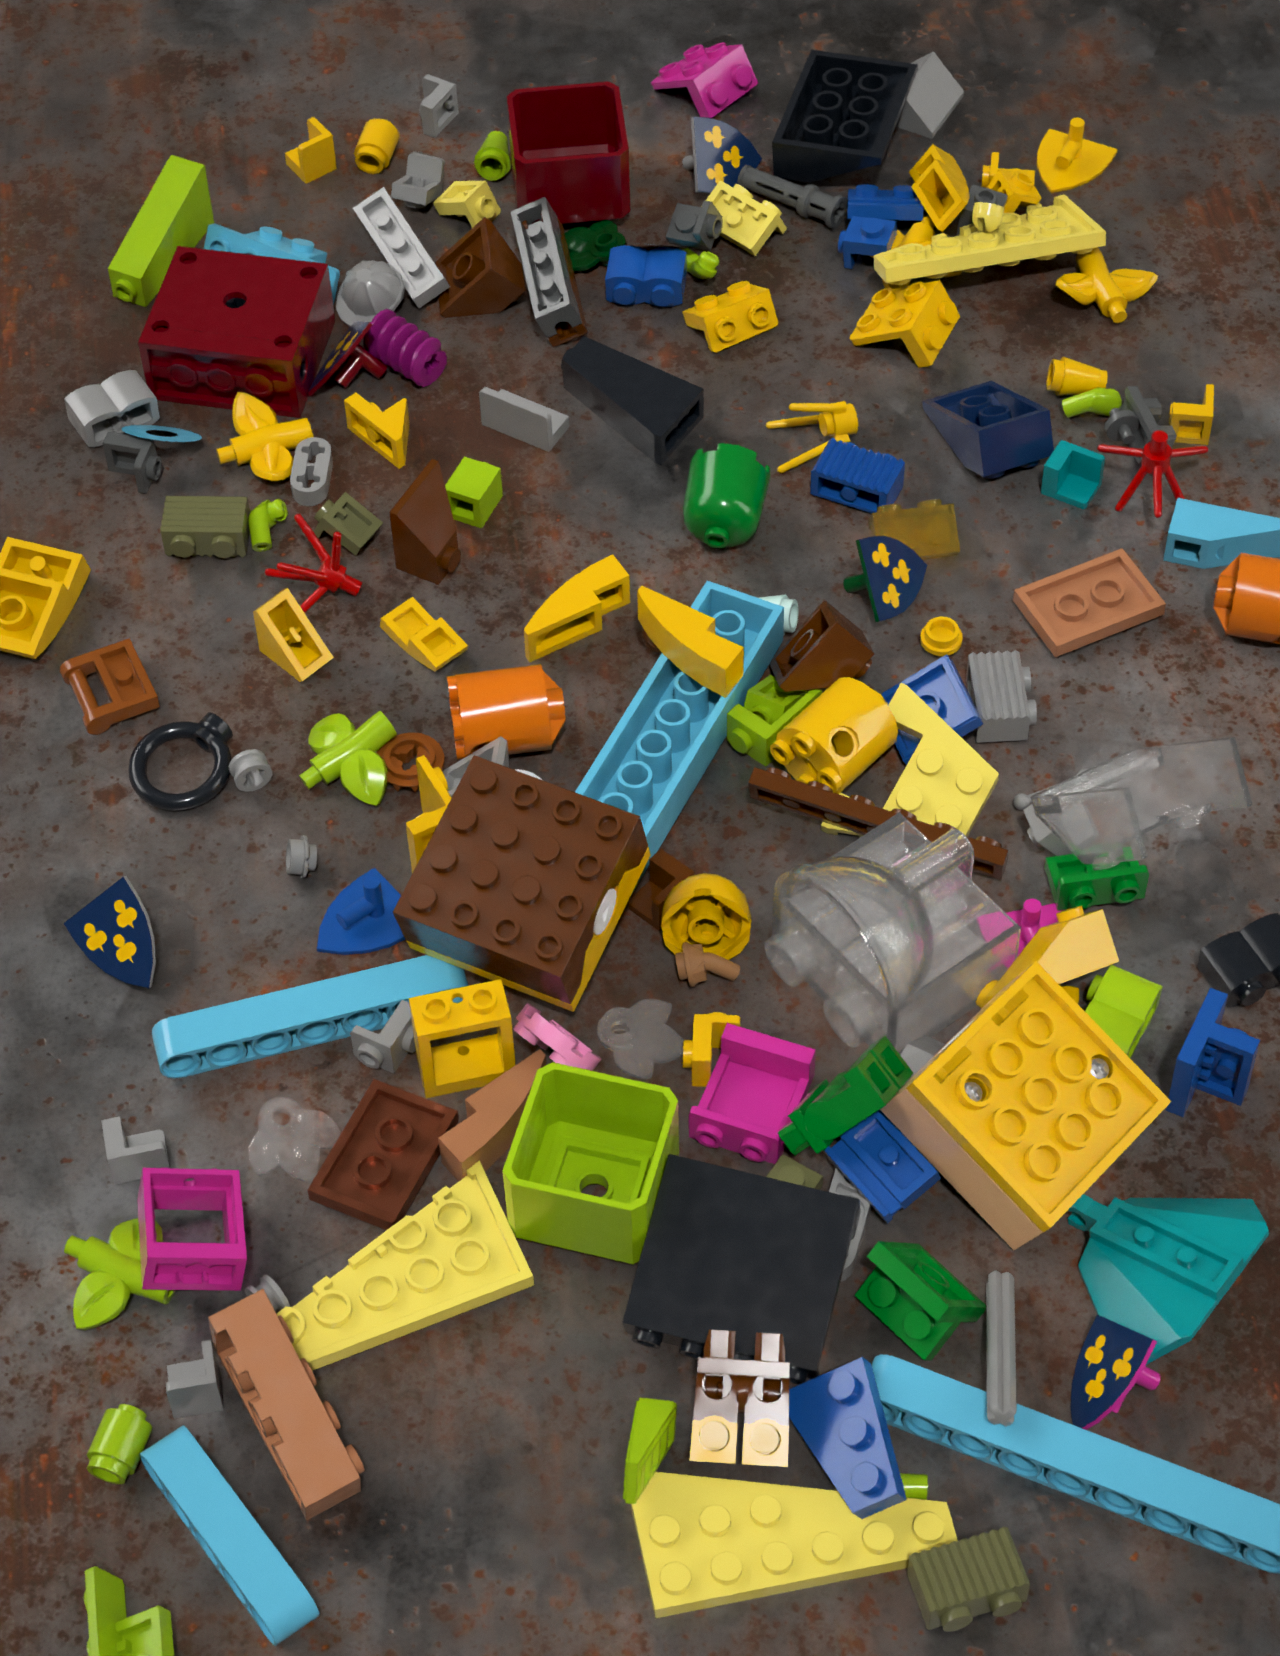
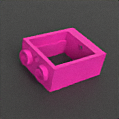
(191, 1264)

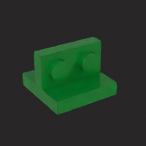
(917, 1296)

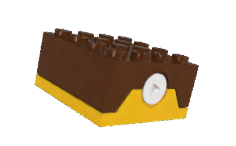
(523, 882)

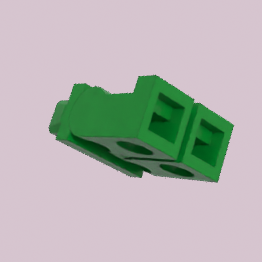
(847, 1099)

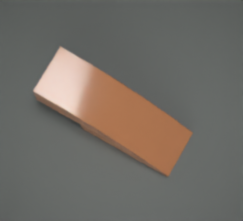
(490, 1120)

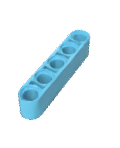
(229, 1535)

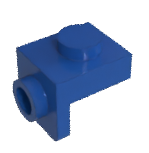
(866, 237)

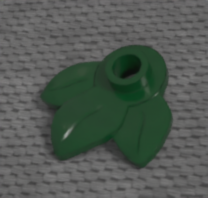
(593, 244)

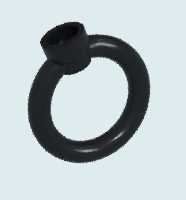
(210, 734)

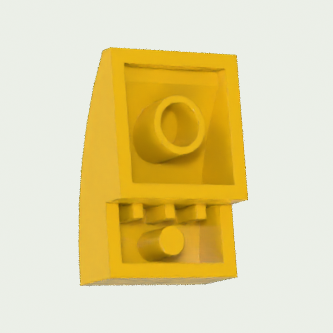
(36, 594)

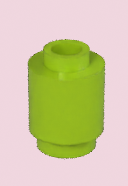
(118, 1443)

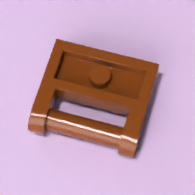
(122, 679)

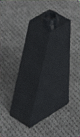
(633, 397)

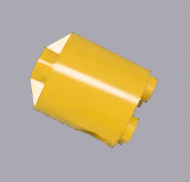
(837, 735)

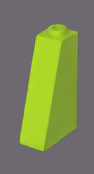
(171, 216)

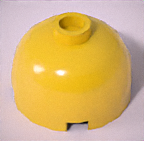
(706, 912)

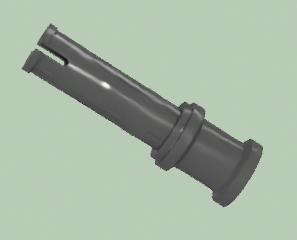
(807, 200)

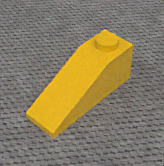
(1066, 948)

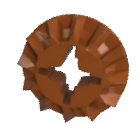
(402, 750)

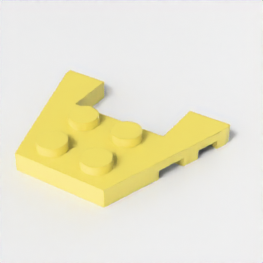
(943, 777)

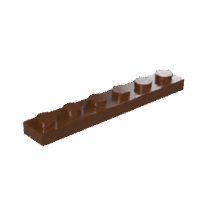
(859, 814)

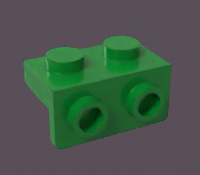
(1081, 885)

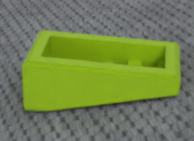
(648, 1444)

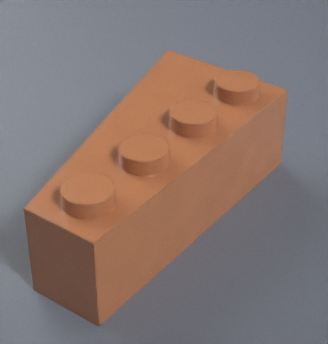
(285, 1405)

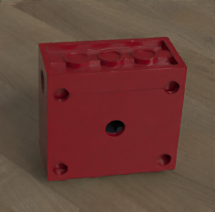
(237, 327)

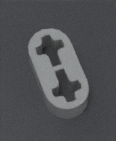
(318, 471)

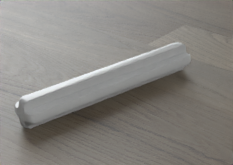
(1001, 1348)

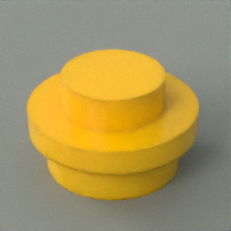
(941, 636)

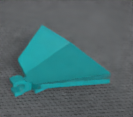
(1165, 1260)

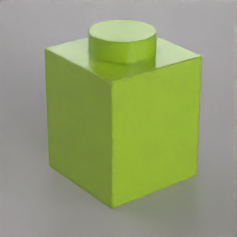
(474, 491)

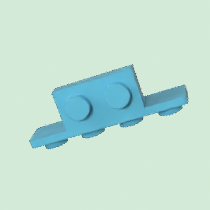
(268, 243)

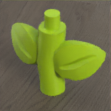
(350, 755)
(112, 1276)

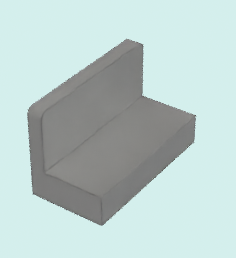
(522, 418)

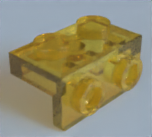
(925, 529)

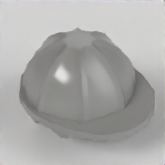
(368, 290)

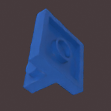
(1212, 1058)

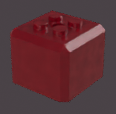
(571, 150)

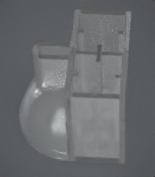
(891, 934)

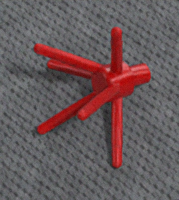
(1155, 461)
(329, 575)

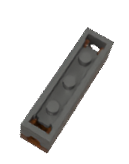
(549, 272)

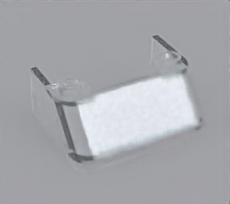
(1114, 803)

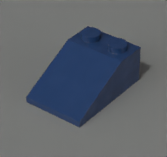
(992, 428)

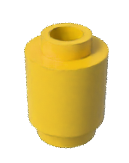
(376, 145)

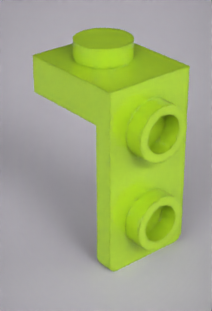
(754, 736)

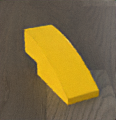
(940, 186)
(577, 608)
(691, 641)

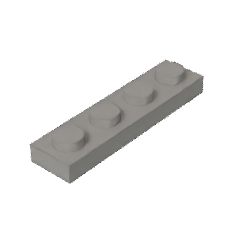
(401, 247)

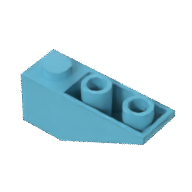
(1215, 535)

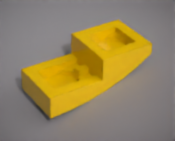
(421, 636)

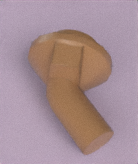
(694, 964)

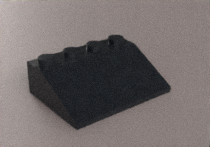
(840, 115)

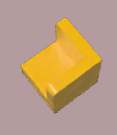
(314, 156)
(1193, 421)

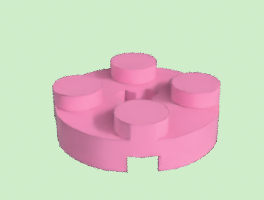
(544, 1033)

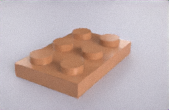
(1089, 602)

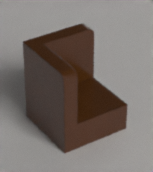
(664, 875)

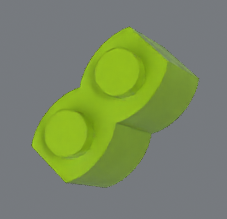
(1123, 1006)

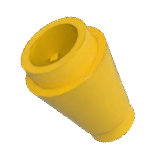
(1074, 377)

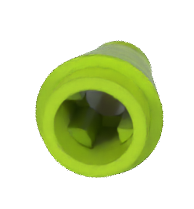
(493, 157)

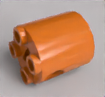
(1250, 598)
(508, 703)

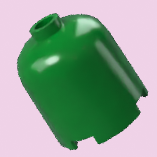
(725, 495)

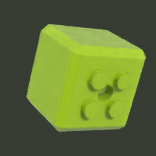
(585, 1132)

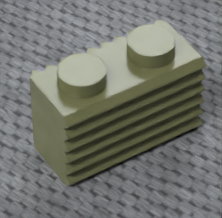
(205, 526)
(968, 1580)

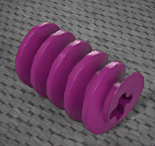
(405, 348)

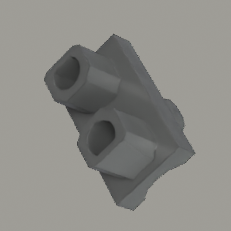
(1137, 421)

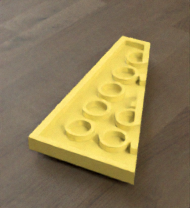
(1035, 235)
(413, 1275)
(748, 1540)

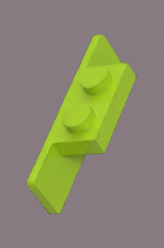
(115, 1634)

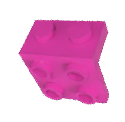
(712, 76)

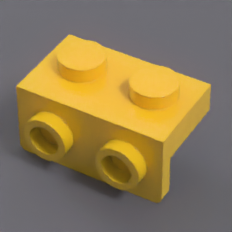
(733, 315)

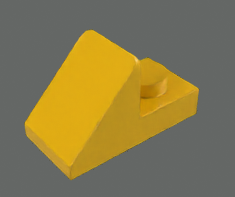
(383, 431)

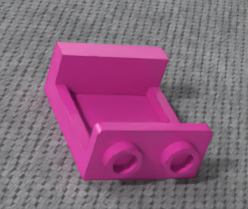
(752, 1094)

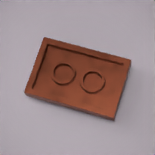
(382, 1155)

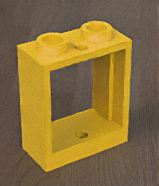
(467, 1062)

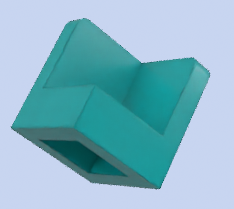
(1072, 474)

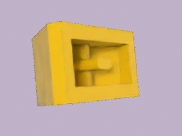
(289, 636)

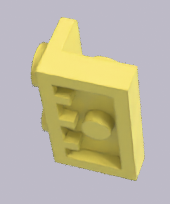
(745, 219)

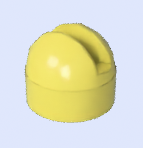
(987, 216)

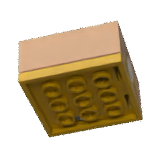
(1026, 1106)

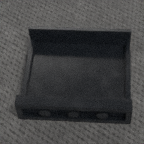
(740, 1259)

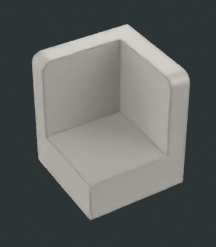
(132, 1153)
(195, 1385)

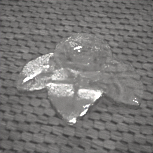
(646, 1037)
(291, 1145)

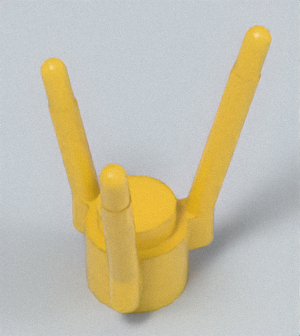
(835, 420)

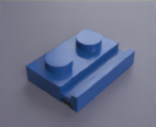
(884, 204)
(882, 1165)

